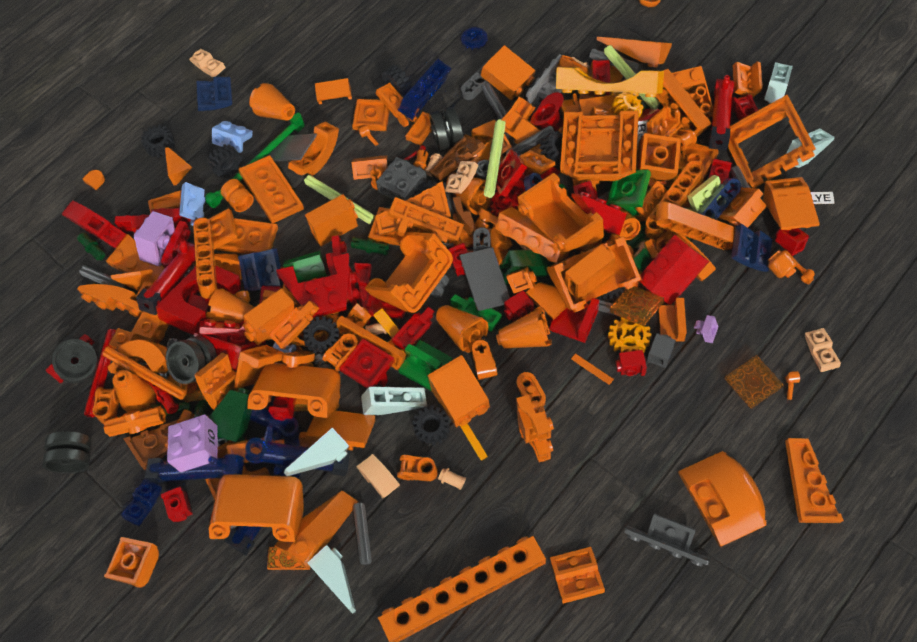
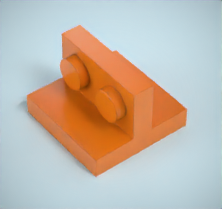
(744, 207)

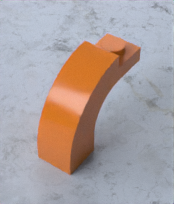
(318, 152)
(151, 352)

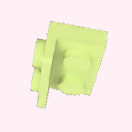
(703, 193)

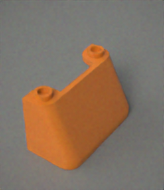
(559, 216)
(624, 273)
(416, 275)
(315, 384)
(258, 503)

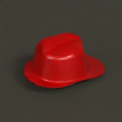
(548, 111)

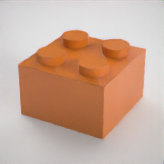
(659, 156)

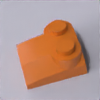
(133, 562)

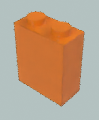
(508, 73)
(332, 219)
(590, 272)
(267, 316)

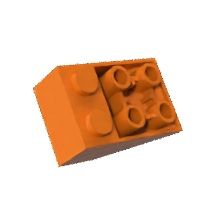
(695, 85)
(790, 203)

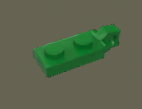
(468, 305)

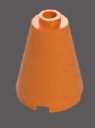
(270, 103)
(473, 195)
(227, 307)
(462, 326)
(526, 332)
(133, 391)

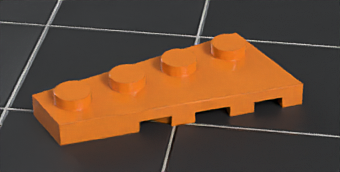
(698, 153)
(430, 199)
(127, 259)
(809, 486)

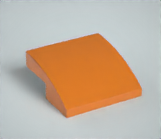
(216, 380)
(577, 575)

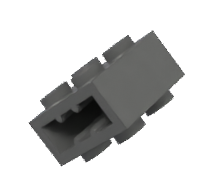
(401, 180)

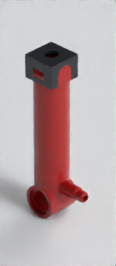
(721, 114)
(166, 281)

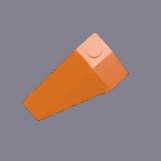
(643, 51)
(318, 529)

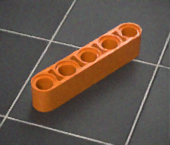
(677, 192)
(695, 225)
(205, 257)

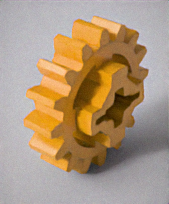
(629, 336)

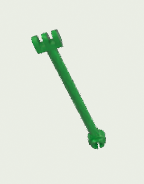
(297, 124)

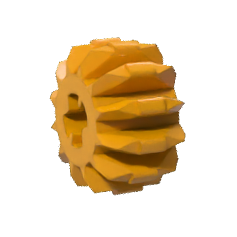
(626, 102)

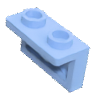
(230, 134)
(192, 202)

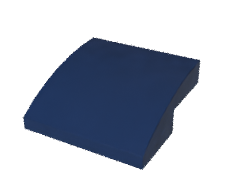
(214, 94)
(751, 248)
(260, 269)

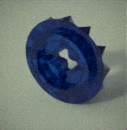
(473, 33)

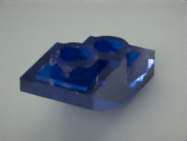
(143, 501)

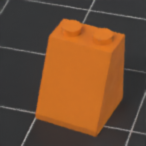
(458, 391)

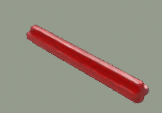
(100, 374)

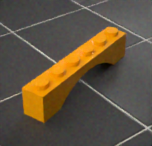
(574, 78)

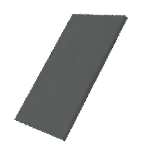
(293, 147)
(485, 278)

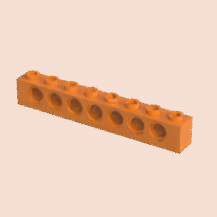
(396, 632)

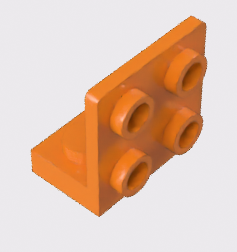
(252, 363)

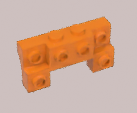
(586, 105)
(518, 124)
(146, 328)
(535, 427)

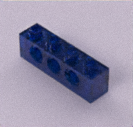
(424, 89)

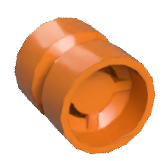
(237, 195)
(630, 227)

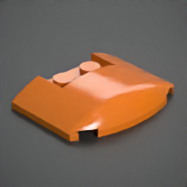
(725, 497)

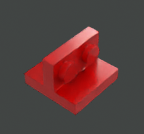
(510, 173)
(367, 365)

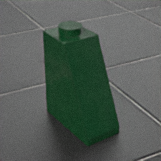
(520, 259)
(233, 415)

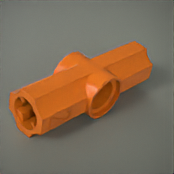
(134, 421)

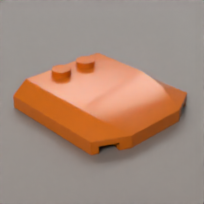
(599, 146)

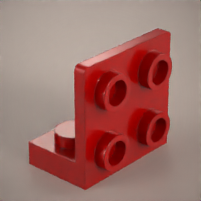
(576, 324)

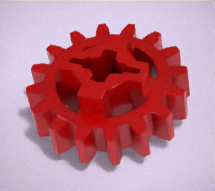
(502, 203)

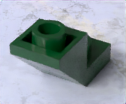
(642, 256)

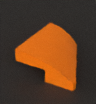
(547, 298)

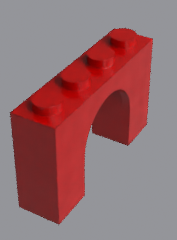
(179, 313)

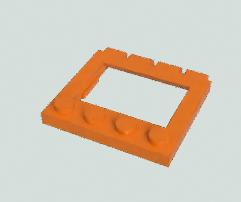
(759, 121)

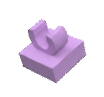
(707, 328)

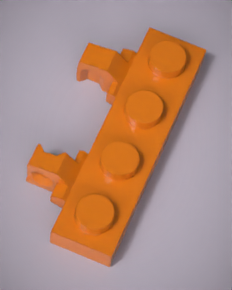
(413, 215)

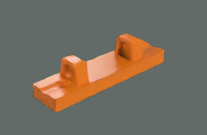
(346, 326)

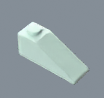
(778, 82)
(820, 140)
(392, 400)
(321, 453)
(333, 573)

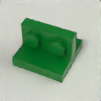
(630, 191)
(307, 266)
(421, 362)

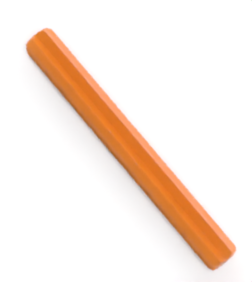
(145, 373)

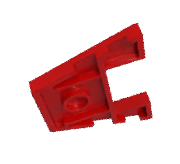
(326, 292)
(369, 302)

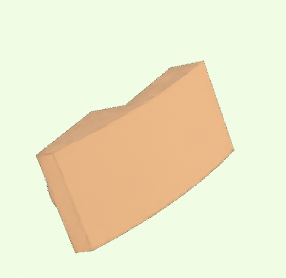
(207, 63)
(463, 177)
(821, 350)
(378, 476)

